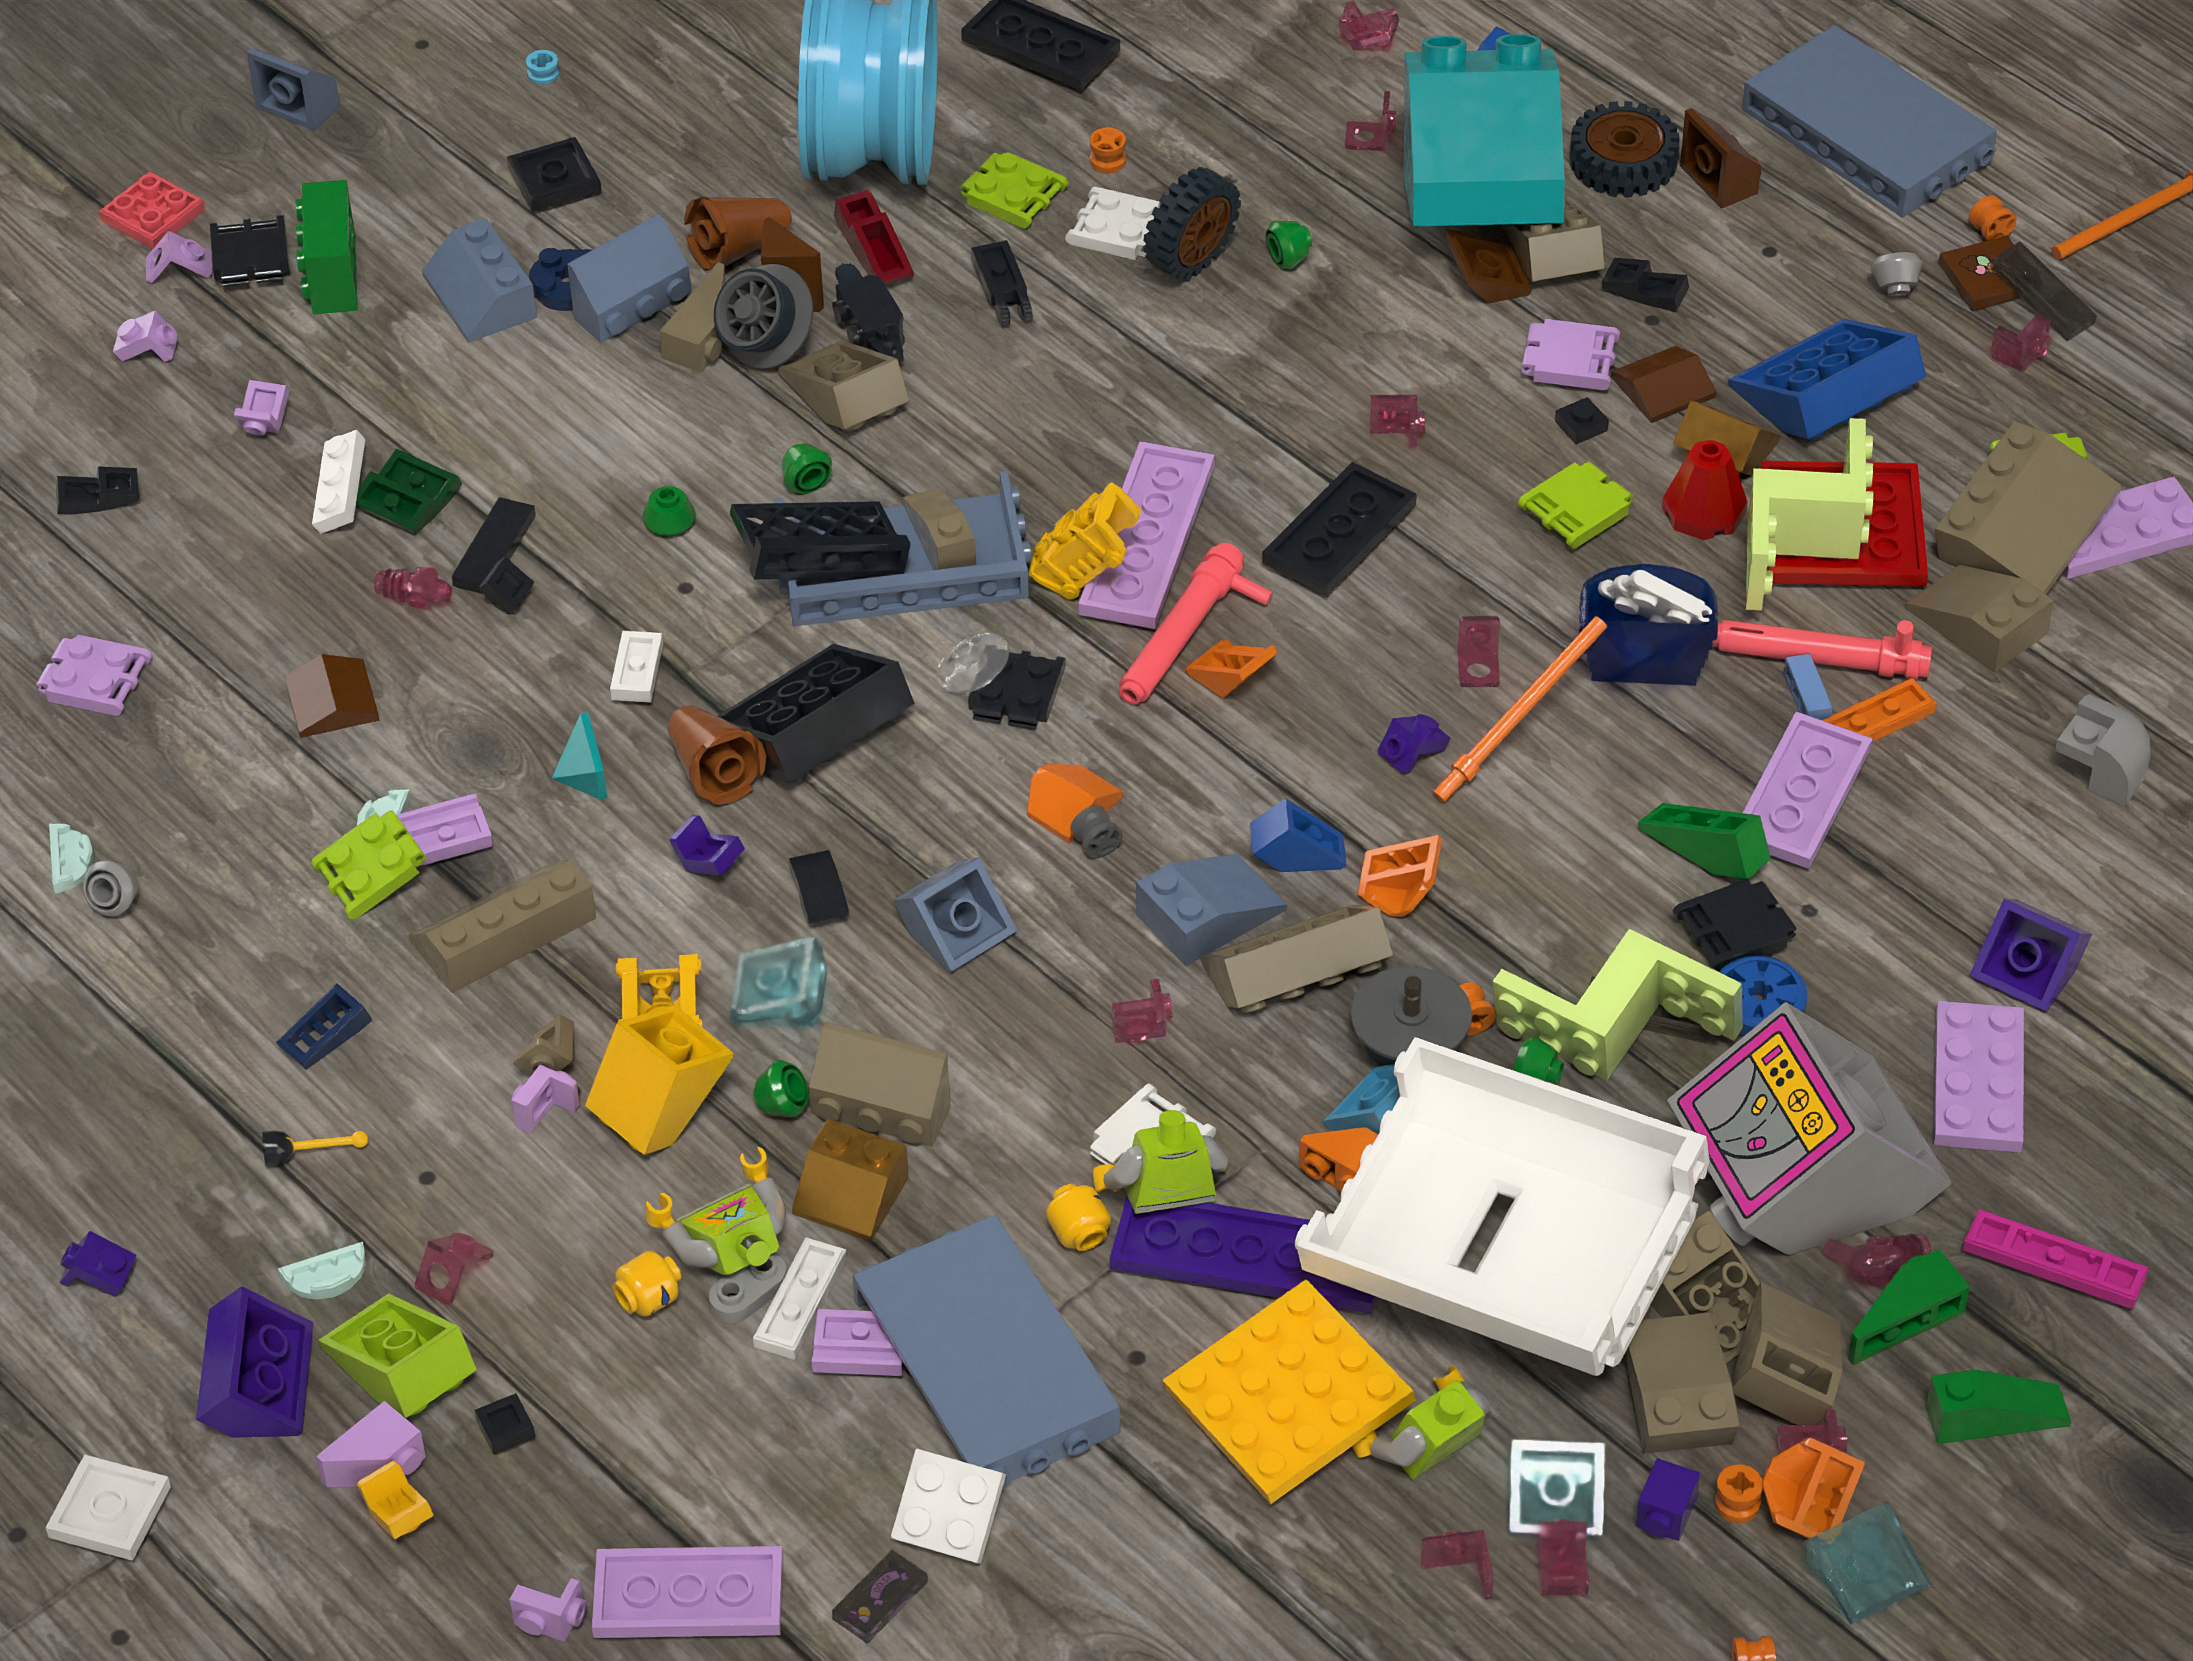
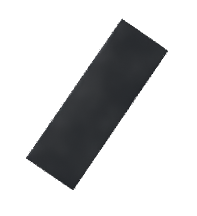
(495, 539)

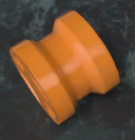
(1107, 150)
(1992, 218)
(1482, 1011)
(1729, 1499)
(1753, 1651)

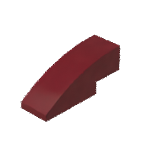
(872, 237)

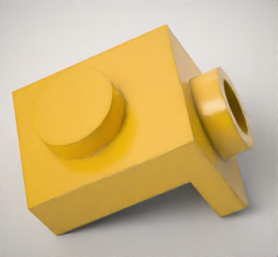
(393, 1500)

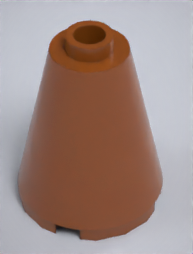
(730, 227)
(716, 754)

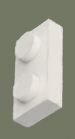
(636, 666)

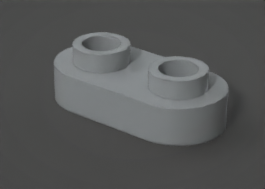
(752, 1288)

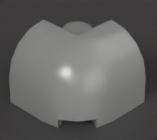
(2111, 744)

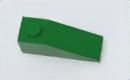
(1714, 839)
(1915, 1300)
(1991, 1405)

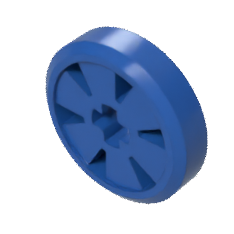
(1772, 979)

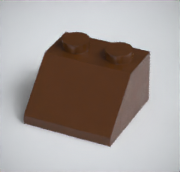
(1717, 161)

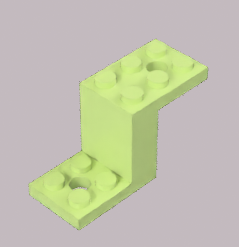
(1808, 513)
(1619, 1004)

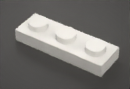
(338, 481)

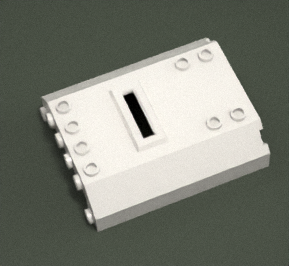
(1579, 1250)

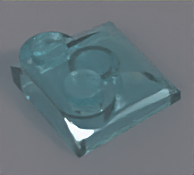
(780, 983)
(1556, 1483)
(1866, 1562)

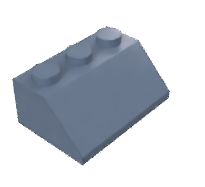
(628, 279)
(480, 282)

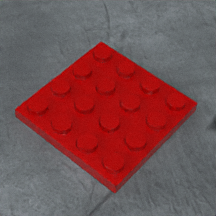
(1895, 538)

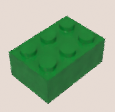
(327, 247)

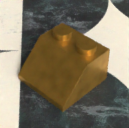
(1744, 440)
(850, 1180)

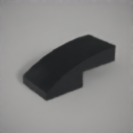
(1638, 283)
(109, 490)
(819, 886)

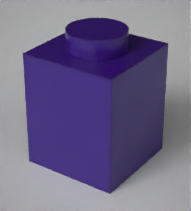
(1667, 1499)

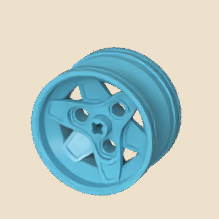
(867, 87)

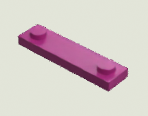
(2055, 1259)

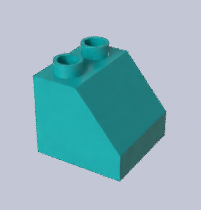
(1483, 133)

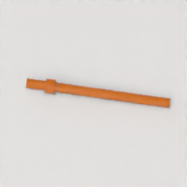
(2124, 217)
(1468, 765)

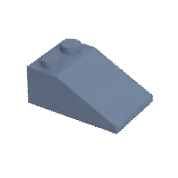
(1204, 904)

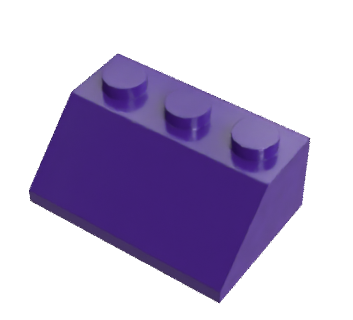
(254, 1368)

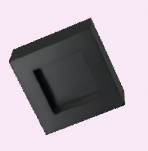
(1581, 420)
(506, 585)
(504, 1423)

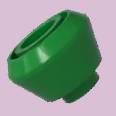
(1288, 243)
(805, 468)
(668, 512)
(1539, 1061)
(781, 1090)

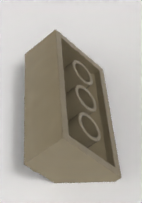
(506, 924)
(1298, 956)

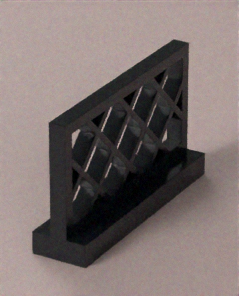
(812, 555)

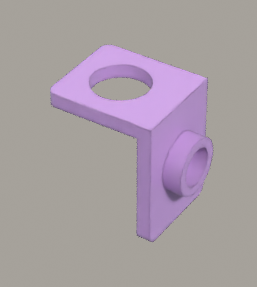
(180, 251)

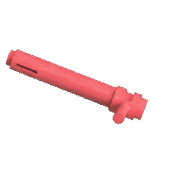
(1208, 584)
(1886, 656)

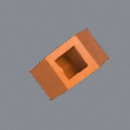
(1334, 1154)

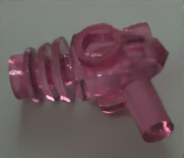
(418, 587)
(1880, 1255)

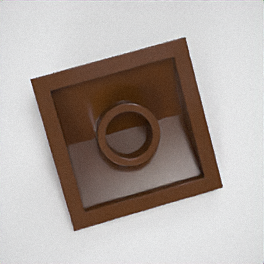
(1488, 266)
(1665, 382)
(330, 695)

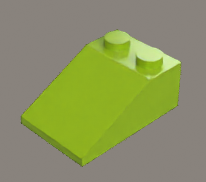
(400, 1354)

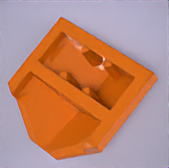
(1228, 665)
(1064, 791)
(1399, 875)
(1810, 1486)

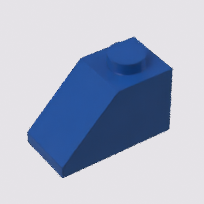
(1296, 840)

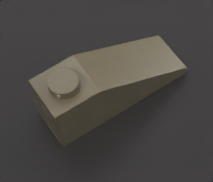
(690, 333)
(941, 529)

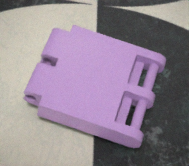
(1570, 353)
(90, 671)

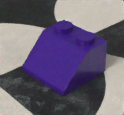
(2030, 953)

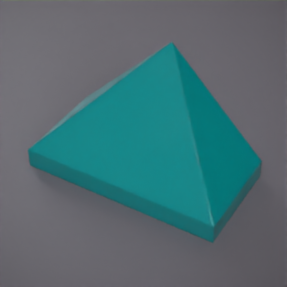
(581, 762)

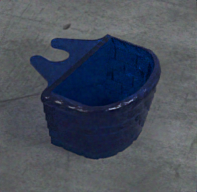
(1644, 650)

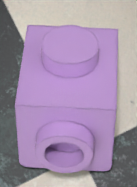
(145, 334)
(262, 407)
(539, 1093)
(548, 1615)

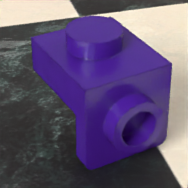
(1409, 738)
(705, 851)
(97, 1263)

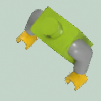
(1165, 1166)
(729, 1230)
(1432, 1428)

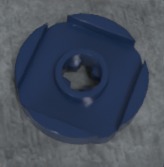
(548, 274)

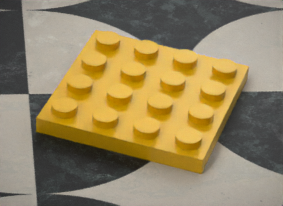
(1289, 1391)

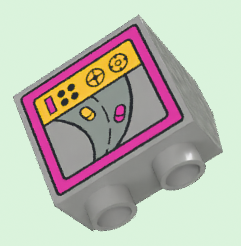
(1806, 1137)

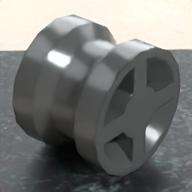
(1096, 831)

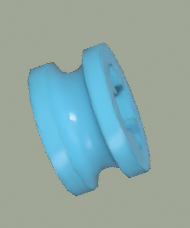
(542, 67)

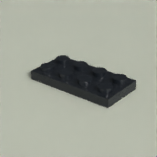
(1041, 41)
(1339, 528)

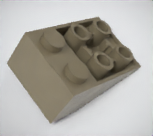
(1558, 248)
(1712, 1279)
(1789, 1358)

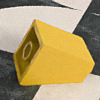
(656, 1077)

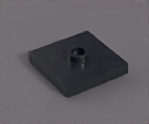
(554, 173)

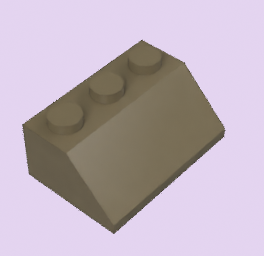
(880, 1084)

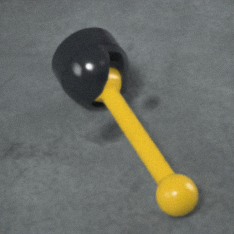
(279, 1146)

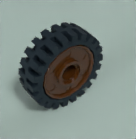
(1624, 149)
(1191, 223)

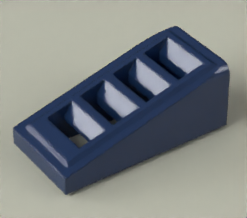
(325, 1009)

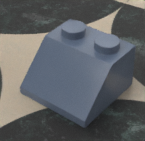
(292, 89)
(956, 913)

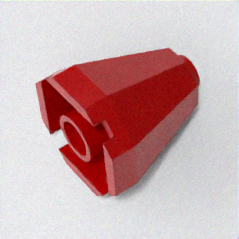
(1706, 493)

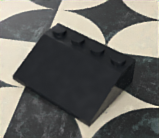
(821, 709)

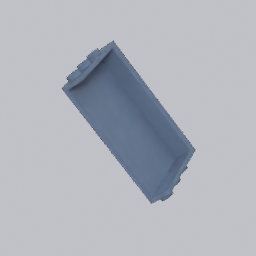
(1869, 120)
(996, 577)
(989, 1350)

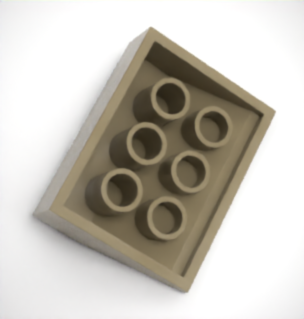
(2026, 509)

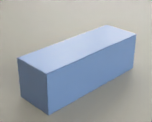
(1807, 687)

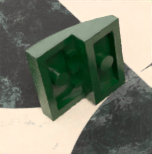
(407, 491)

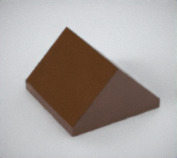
(787, 249)

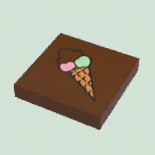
(1973, 276)

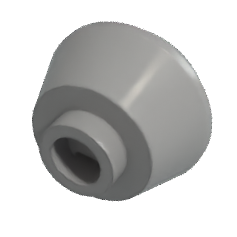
(1897, 272)
(110, 887)

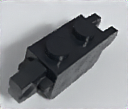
(868, 312)

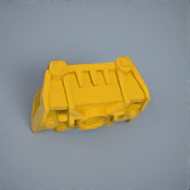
(1084, 542)
(661, 984)

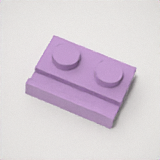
(448, 828)
(853, 1344)

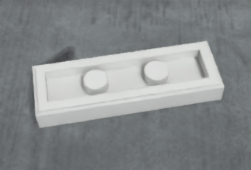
(799, 1298)

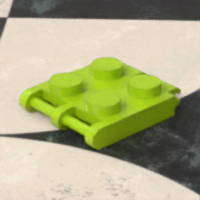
(1010, 186)
(1578, 502)
(370, 862)

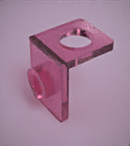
(1379, 130)
(1478, 645)
(454, 1254)
(1458, 1549)

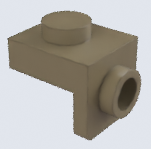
(550, 1047)

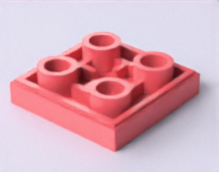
(151, 209)

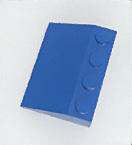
(1831, 376)

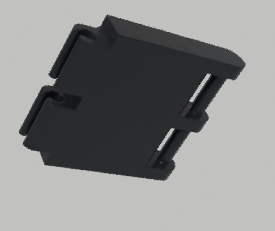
(249, 252)
(1020, 691)
(1736, 922)

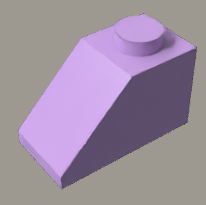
(369, 1446)

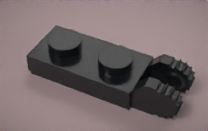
(1001, 280)

